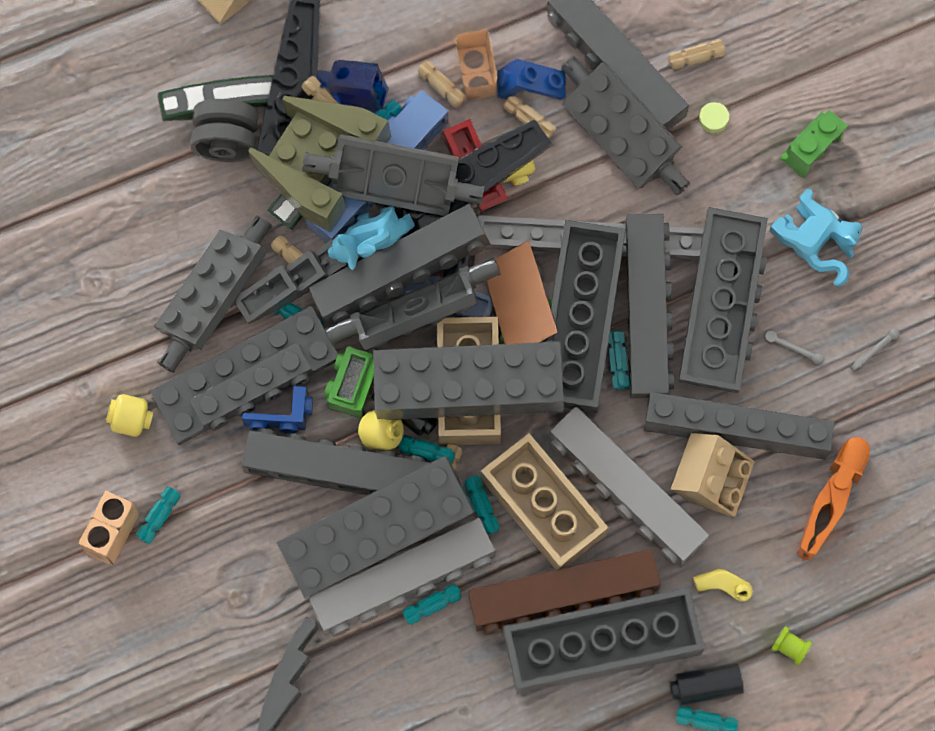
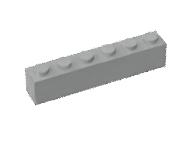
(628, 487)
(403, 577)

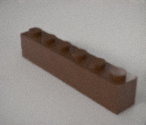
(564, 590)

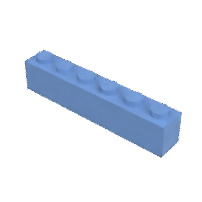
(413, 128)

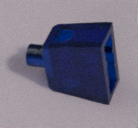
(355, 84)

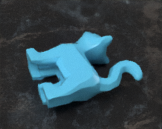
(813, 234)
(369, 235)

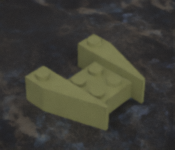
(316, 131)

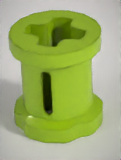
(791, 646)

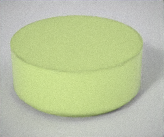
(714, 117)

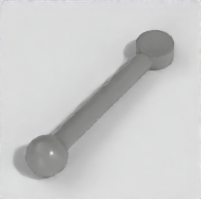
(893, 334)
(771, 337)

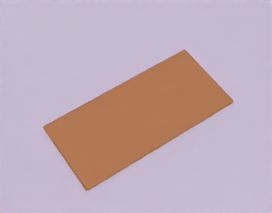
(521, 298)

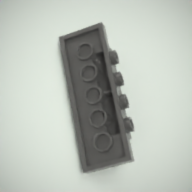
(724, 300)
(245, 376)

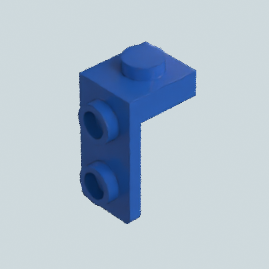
(530, 77)
(301, 407)

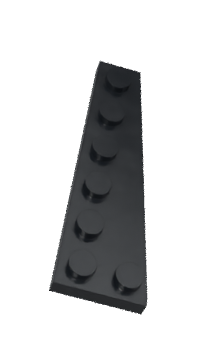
(294, 65)
(489, 166)

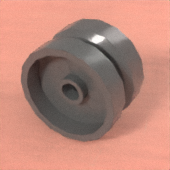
(224, 130)

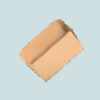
(477, 41)
(117, 538)

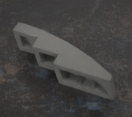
(287, 283)
(281, 692)

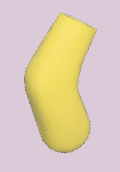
(725, 581)

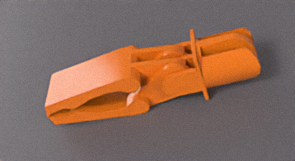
(847, 467)

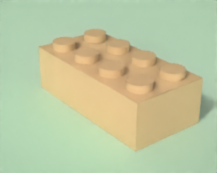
(468, 429)
(544, 503)

